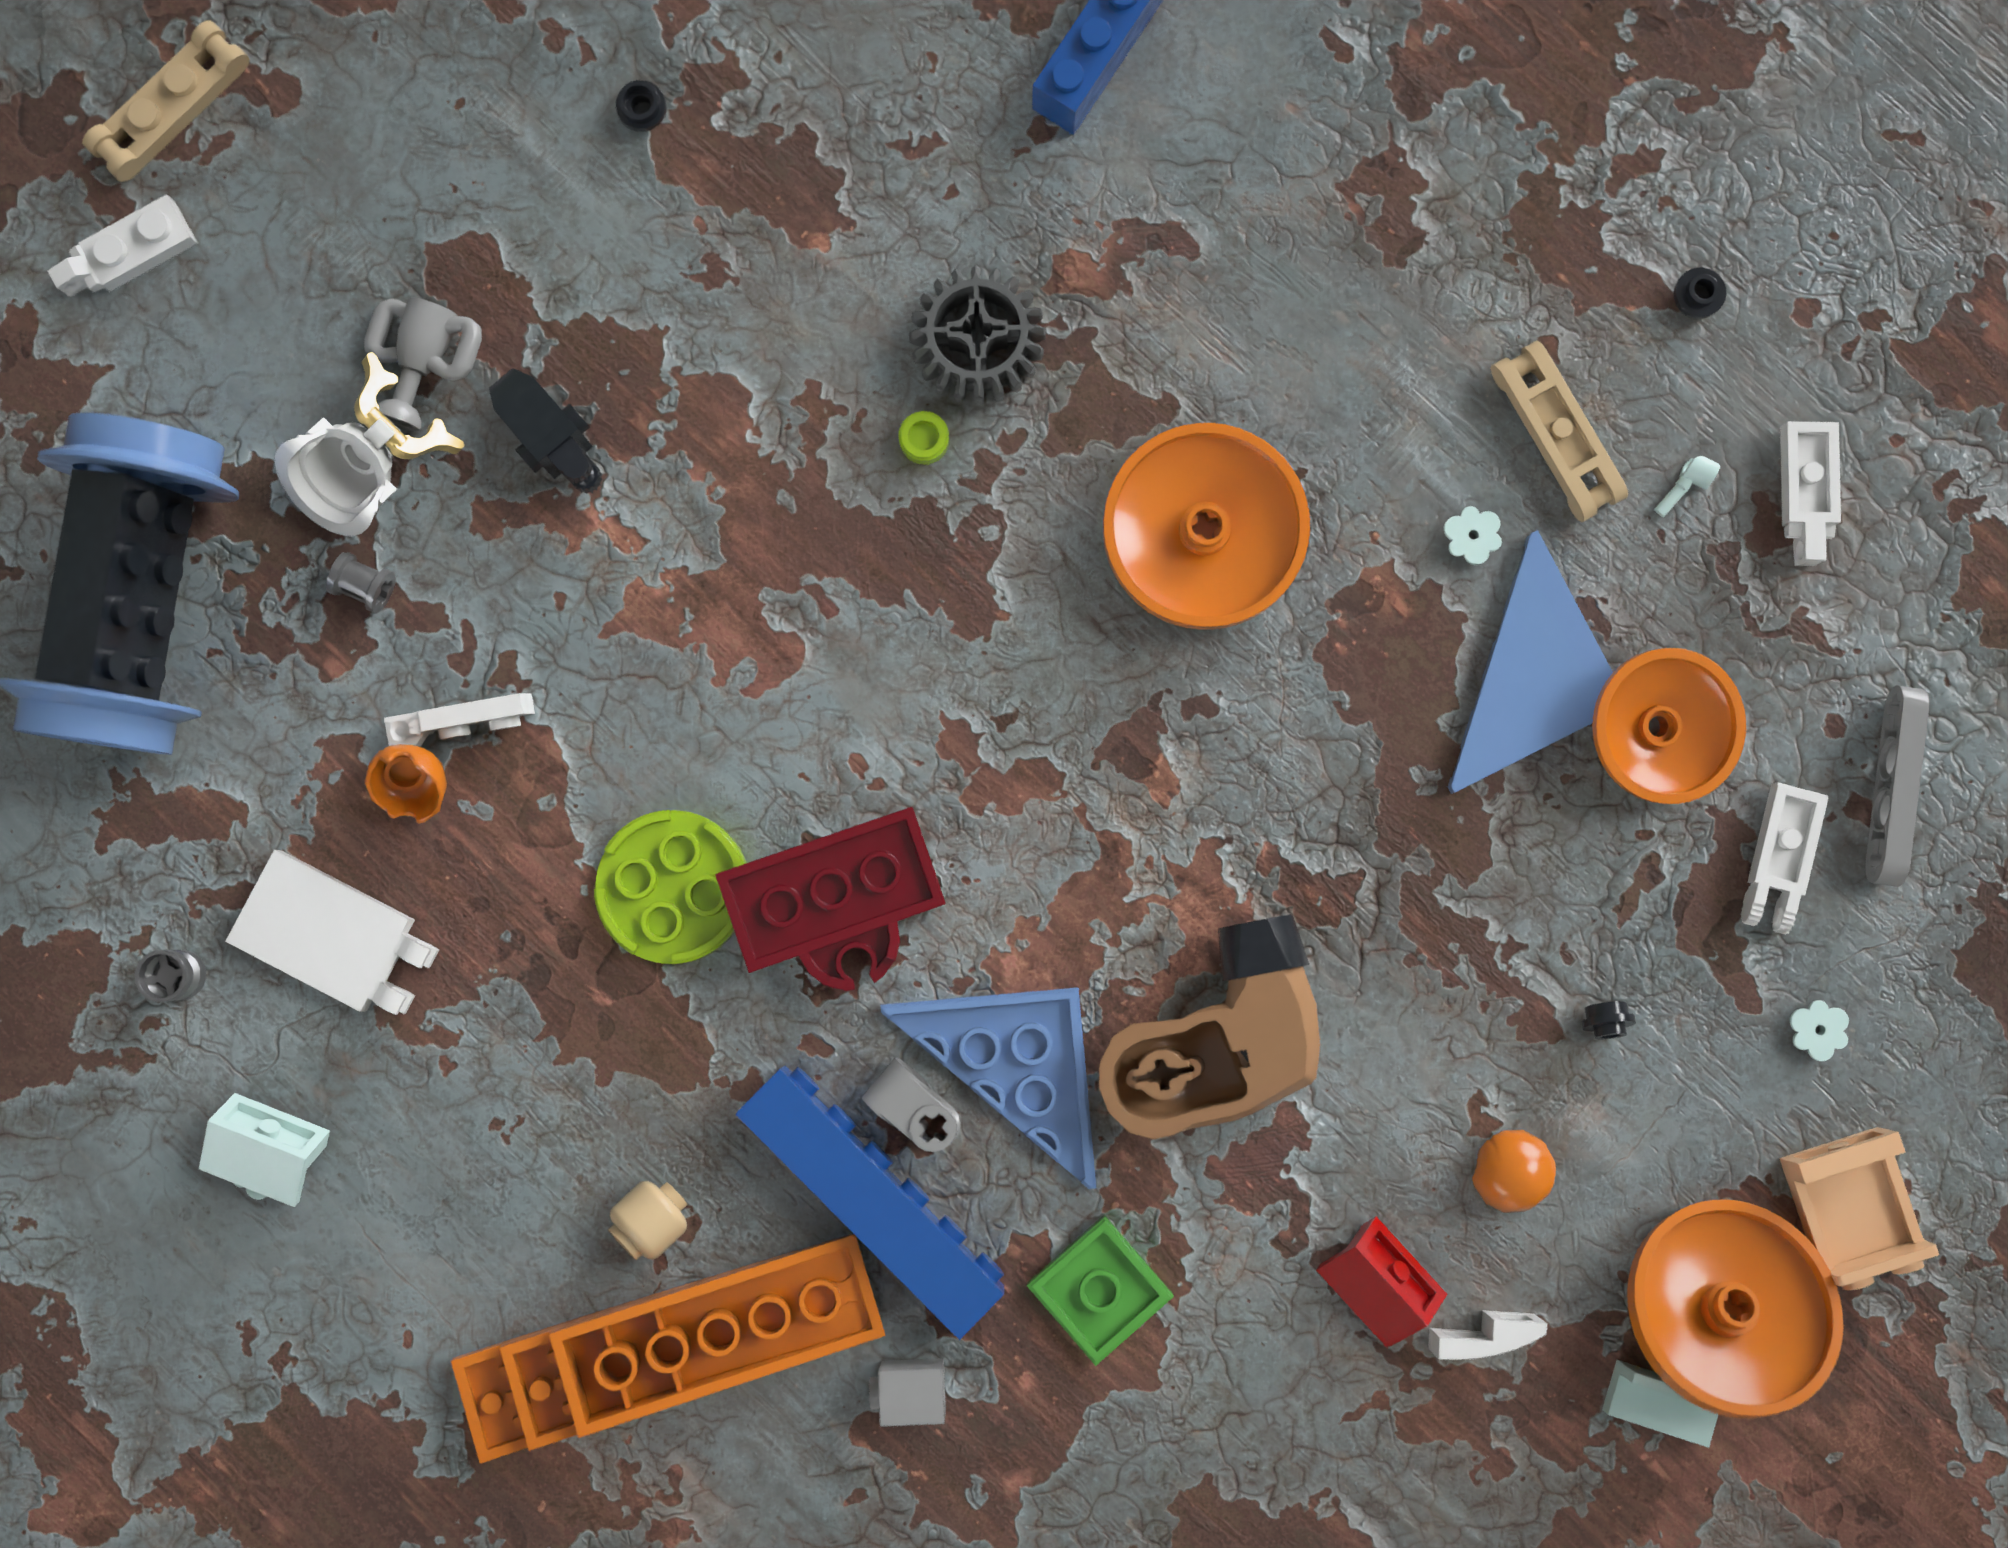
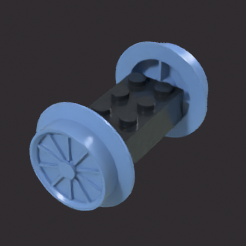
(117, 582)

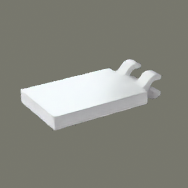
(328, 935)

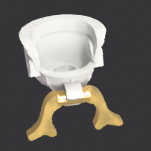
(345, 470)

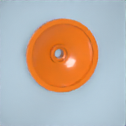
(1698, 722)

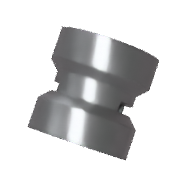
(157, 975)

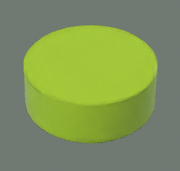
(924, 437)

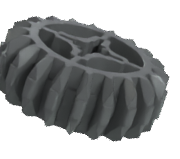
(996, 334)

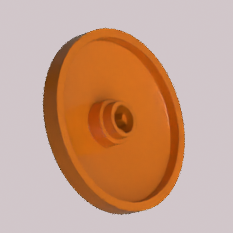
(1206, 526)
(1735, 1309)

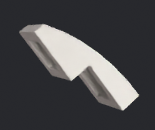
(1498, 1335)

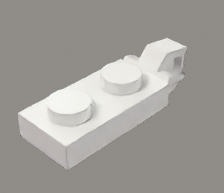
(125, 249)
(1810, 487)
(455, 719)

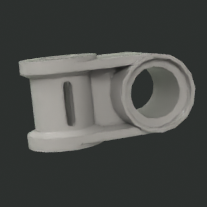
(903, 1101)

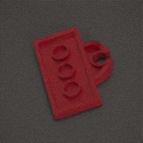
(833, 898)

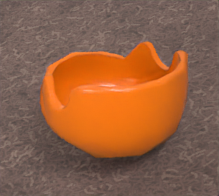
(406, 782)
(1514, 1171)

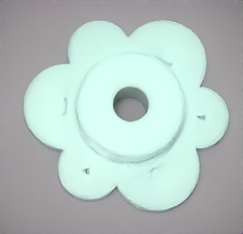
(1483, 525)
(1831, 1024)

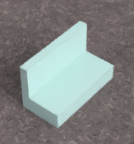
(261, 1148)
(1648, 1401)

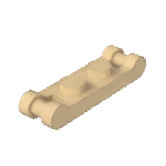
(167, 102)
(1560, 430)

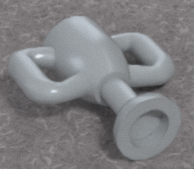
(419, 349)

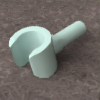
(1695, 471)

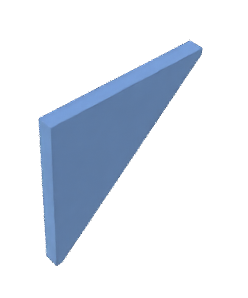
(1537, 675)
(1020, 1058)

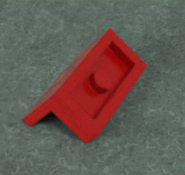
(1383, 1284)

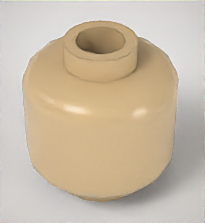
(648, 1219)

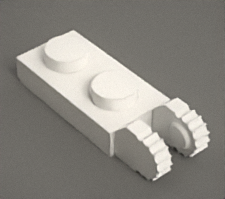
(1784, 854)

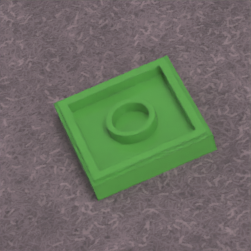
(1100, 1290)

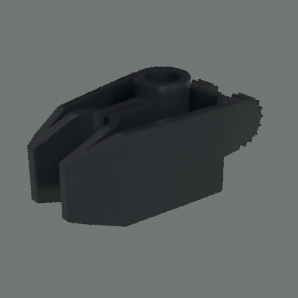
(547, 434)

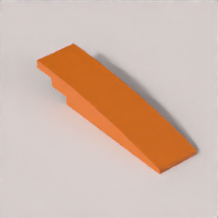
(667, 1348)

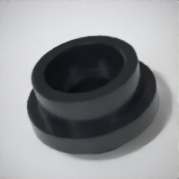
(637, 92)
(1690, 303)
(1608, 1019)

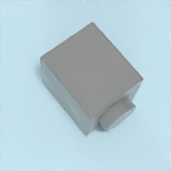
(909, 1392)

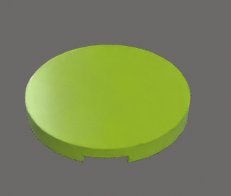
(661, 886)

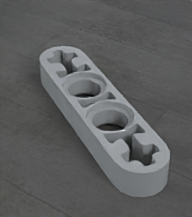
(1897, 786)

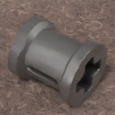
(360, 582)

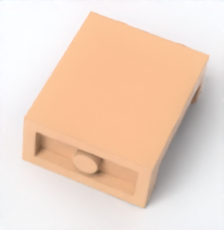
(1857, 1207)

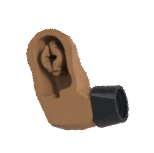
(1227, 1055)

